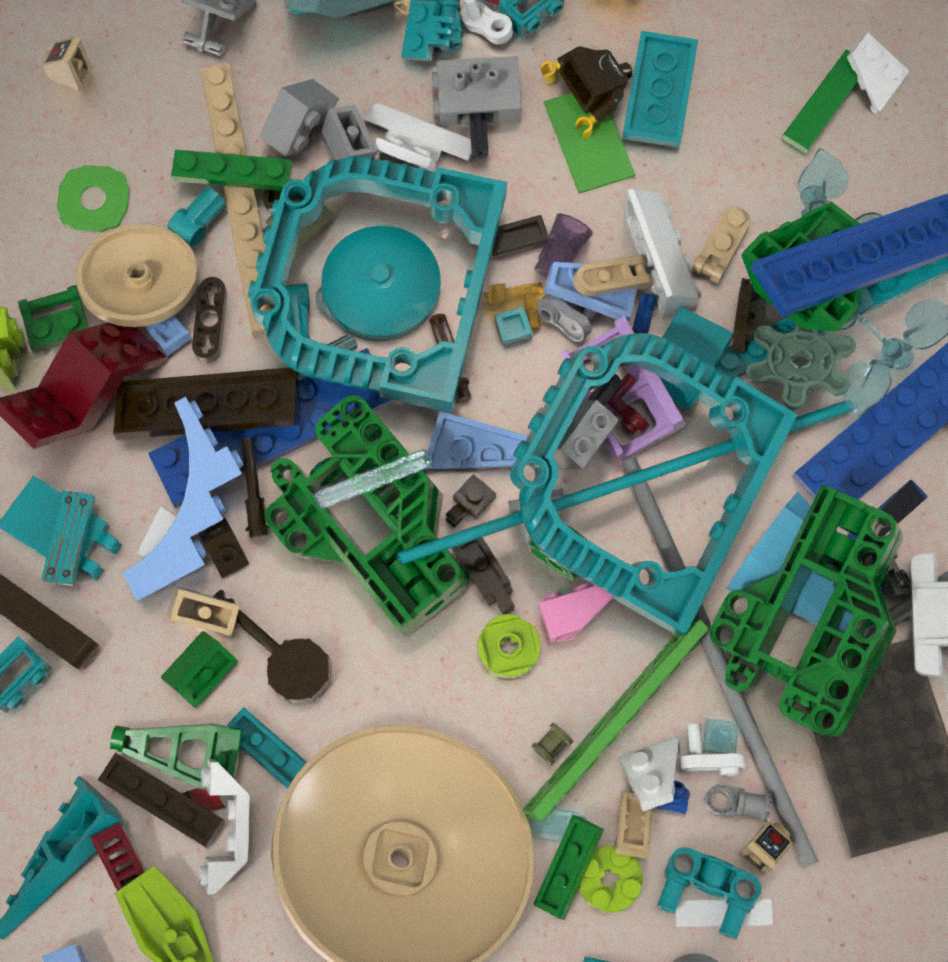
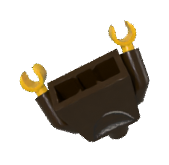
(594, 81)

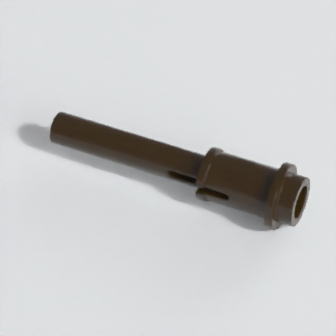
(254, 504)

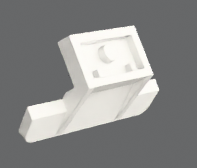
(414, 139)
(929, 614)

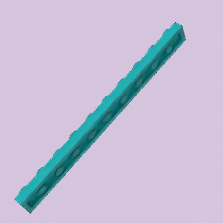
(883, 292)

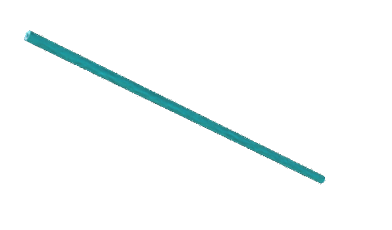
(605, 488)

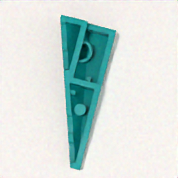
(60, 851)

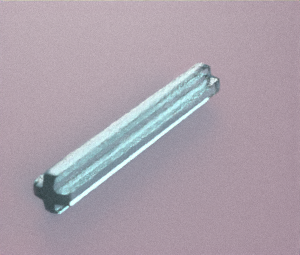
(373, 479)

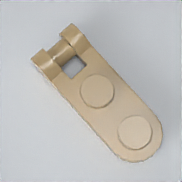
(723, 243)
(612, 276)

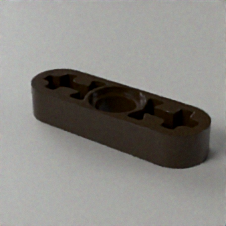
(203, 307)

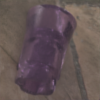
(563, 243)

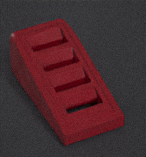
(111, 865)

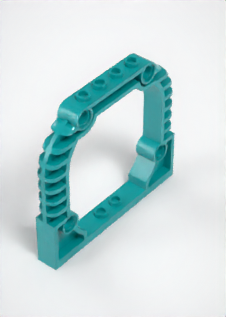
(432, 374)
(757, 432)

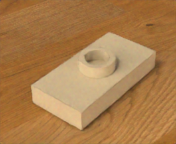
(633, 827)

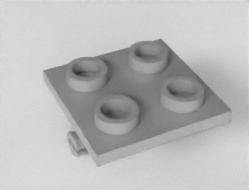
(225, 8)

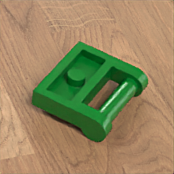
(53, 328)

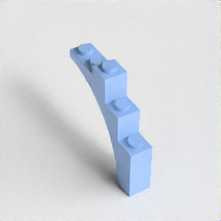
(207, 470)

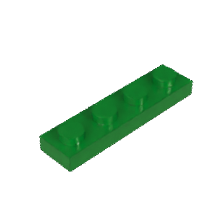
(231, 170)

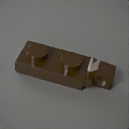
(745, 310)
(486, 573)

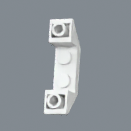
(221, 869)

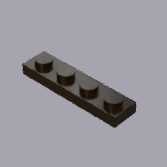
(161, 800)

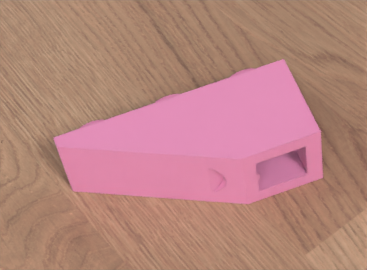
(572, 613)

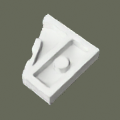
(876, 71)
(653, 773)

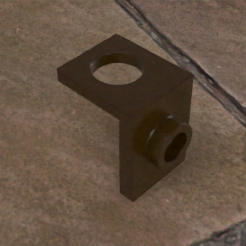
(223, 548)

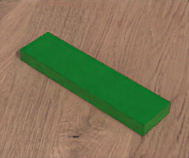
(822, 105)

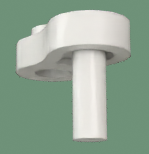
(480, 19)
(726, 764)

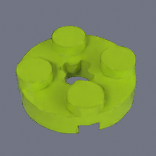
(520, 632)
(627, 886)

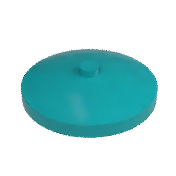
(381, 282)

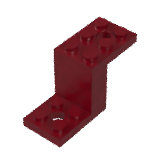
(79, 383)

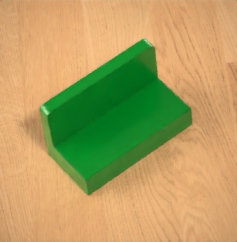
(199, 668)

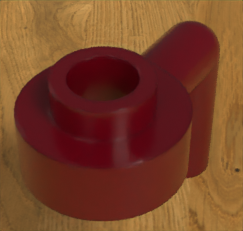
(632, 420)

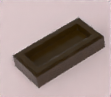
(519, 237)

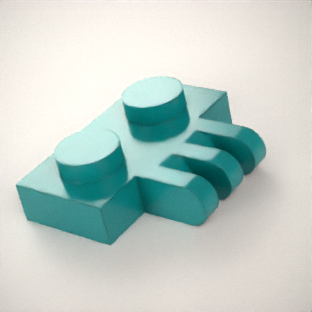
(425, 30)

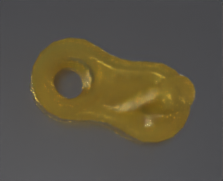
(500, 294)

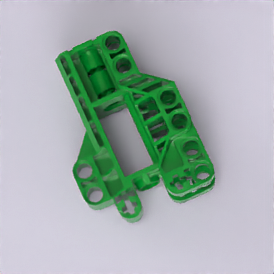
(415, 499)
(857, 591)

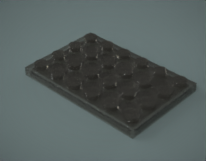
(890, 761)

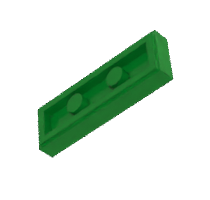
(568, 867)

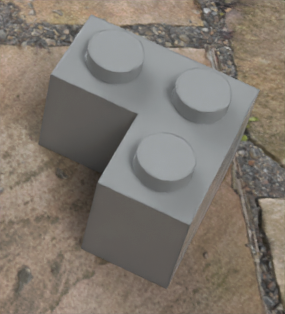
(295, 114)

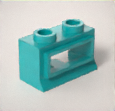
(531, 19)
(32, 676)

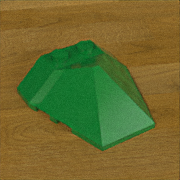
(811, 226)

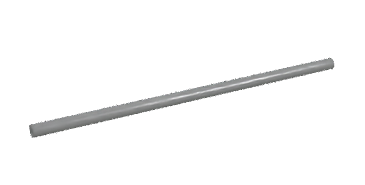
(736, 699)

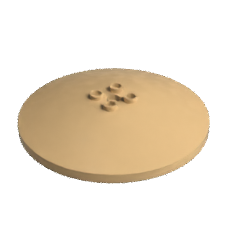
(411, 796)

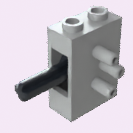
(477, 95)
(587, 428)

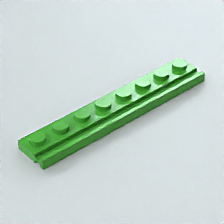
(612, 722)

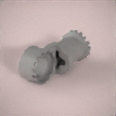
(740, 802)

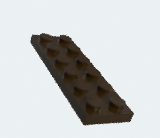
(225, 400)

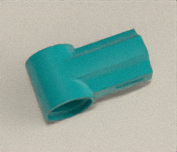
(193, 222)
(300, 305)

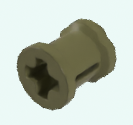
(552, 743)

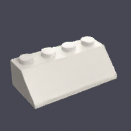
(659, 243)

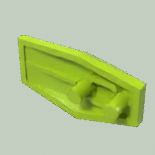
(163, 920)

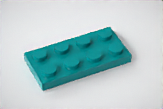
(660, 89)

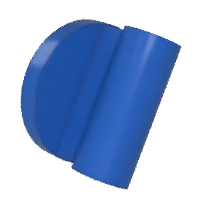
(680, 800)

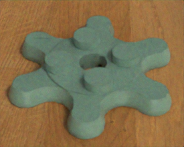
(803, 343)

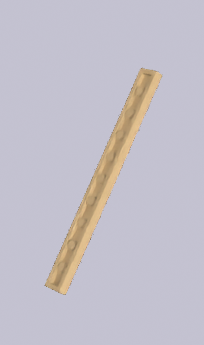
(240, 201)

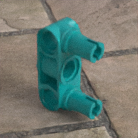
(714, 878)

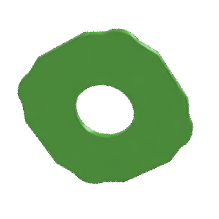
(103, 218)

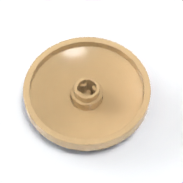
(136, 275)

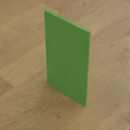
(592, 160)

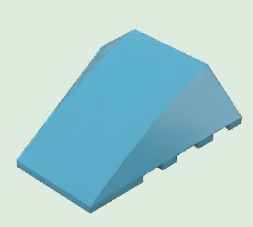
(770, 554)

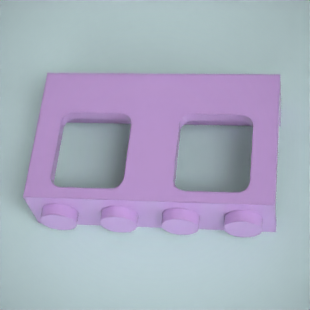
(647, 387)

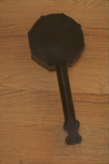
(296, 668)

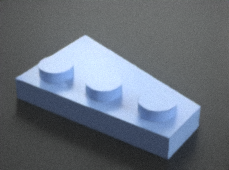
(560, 284)
(470, 444)

